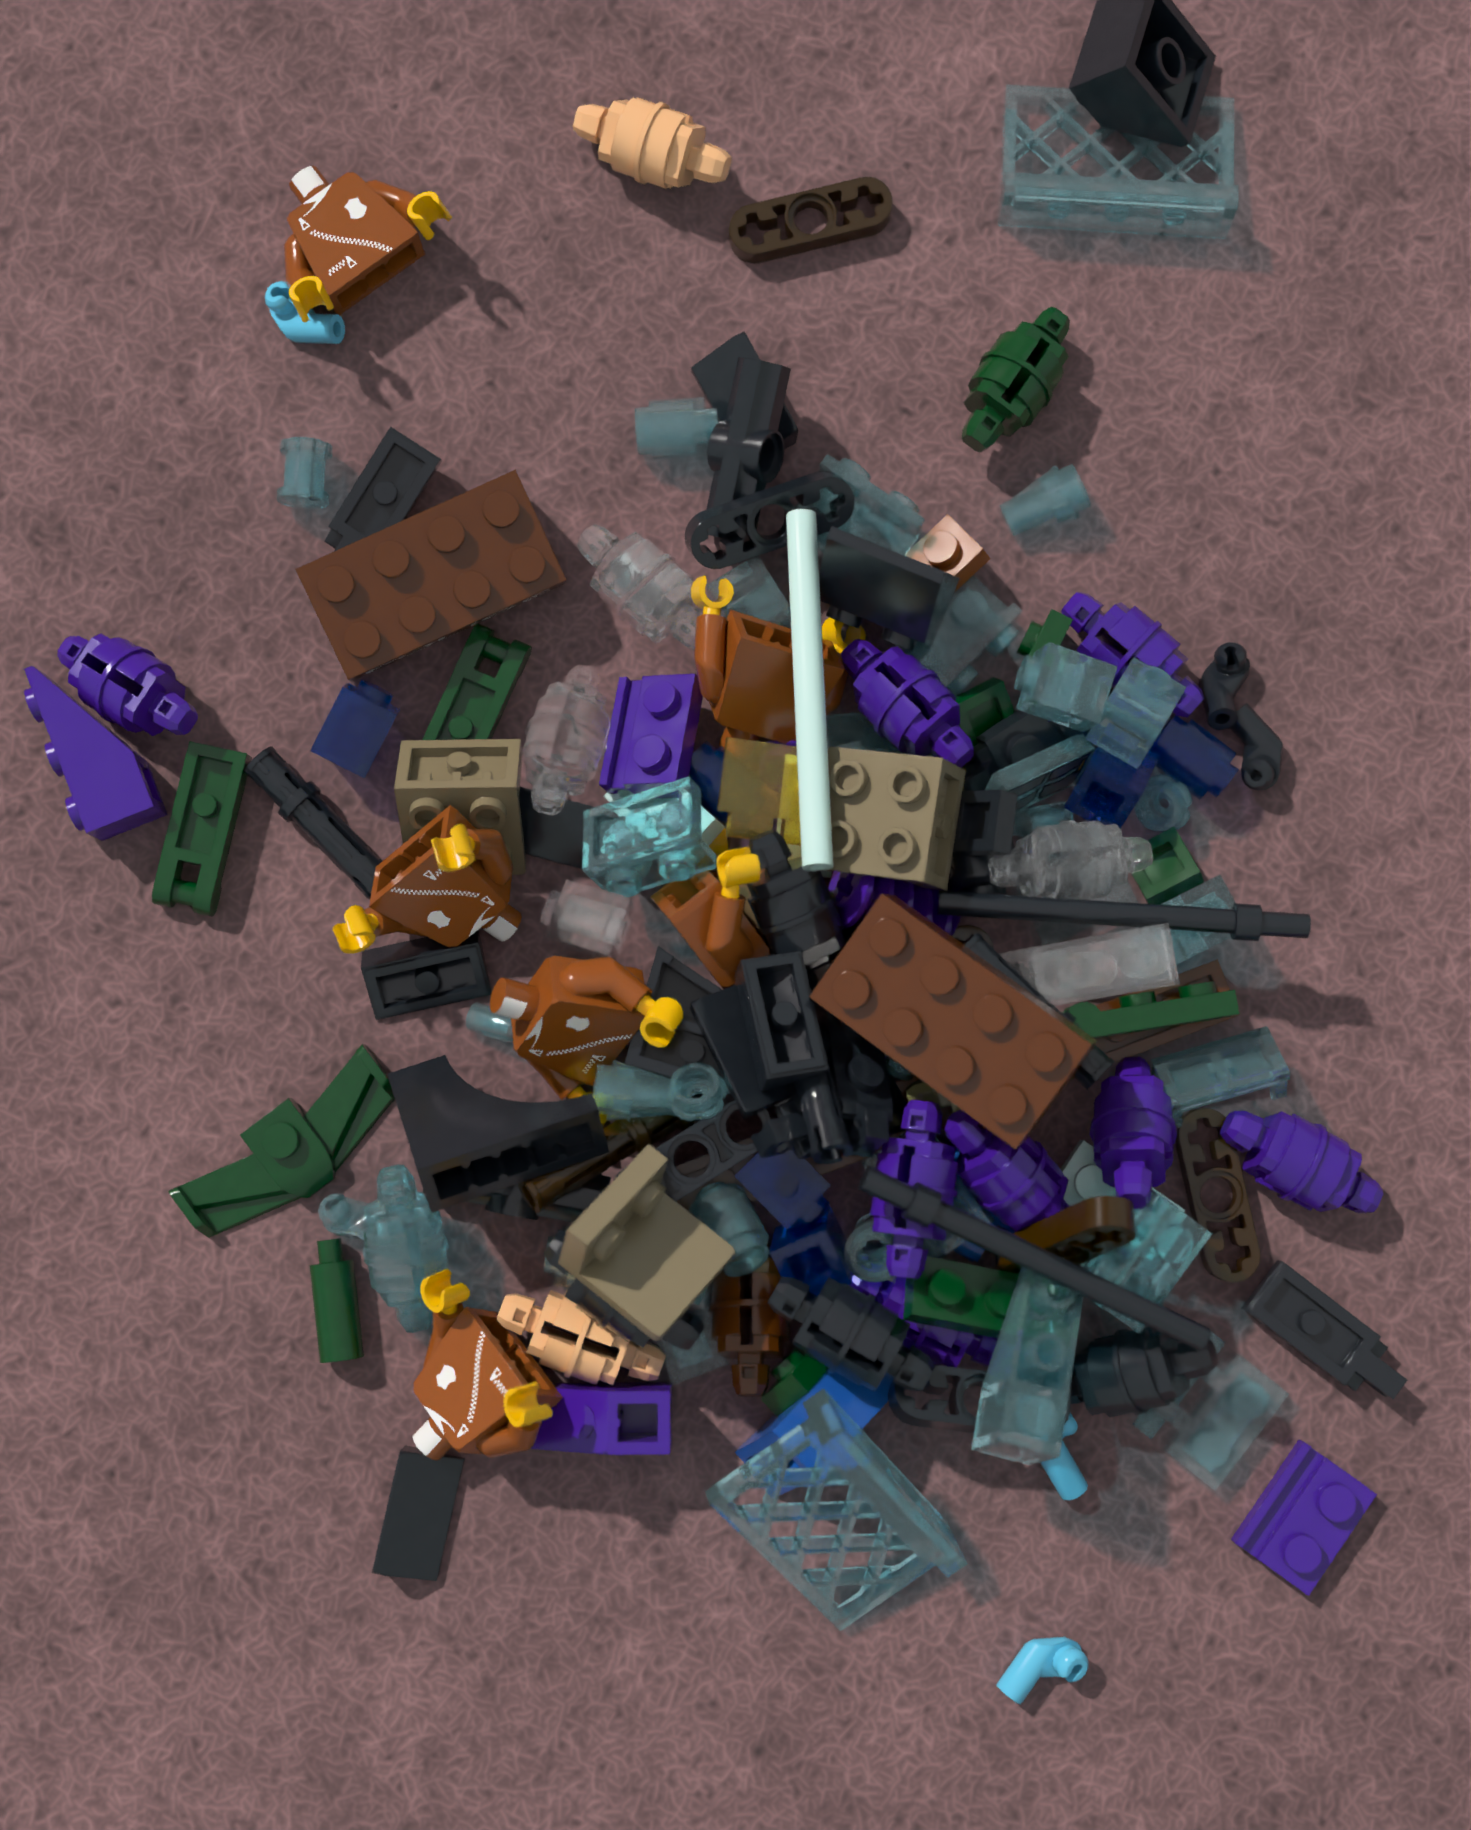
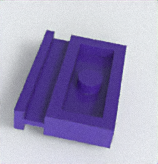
(651, 732)
(1303, 1517)

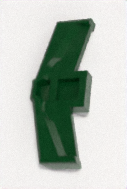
(291, 1150)

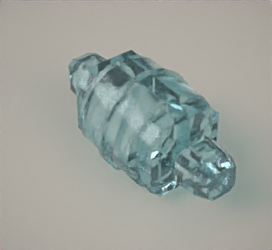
(403, 1246)

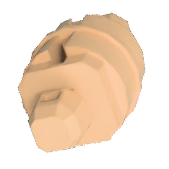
(652, 143)
(574, 1354)

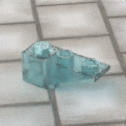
(1030, 1373)

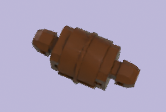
(731, 1326)

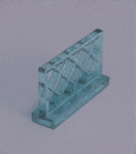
(1117, 198)
(871, 1477)

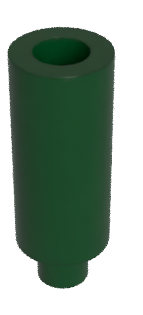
(336, 1304)

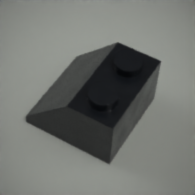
(1143, 70)
(884, 588)

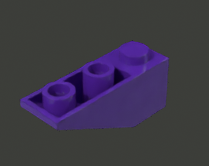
(105, 776)
(610, 1419)

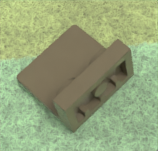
(473, 777)
(894, 815)
(644, 1248)

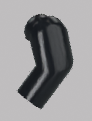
(1222, 682)
(1261, 750)

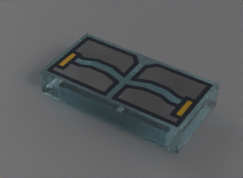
(1044, 772)

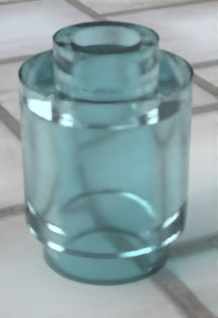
(674, 428)
(732, 1216)

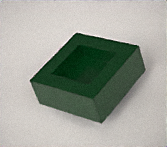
(1038, 635)
(983, 707)
(1171, 870)
(794, 1378)

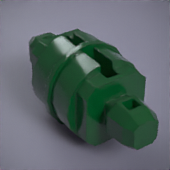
(1025, 384)

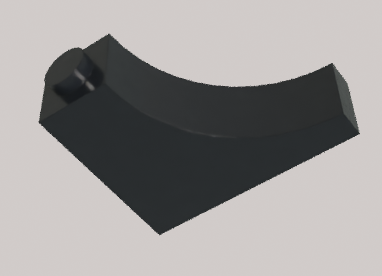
(483, 1143)

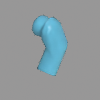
(319, 328)
(1064, 1470)
(1042, 1659)

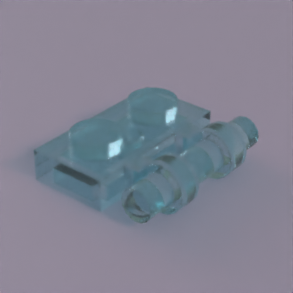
(1222, 1422)

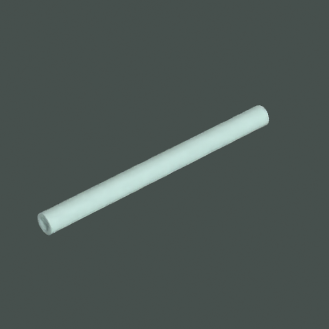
(809, 691)

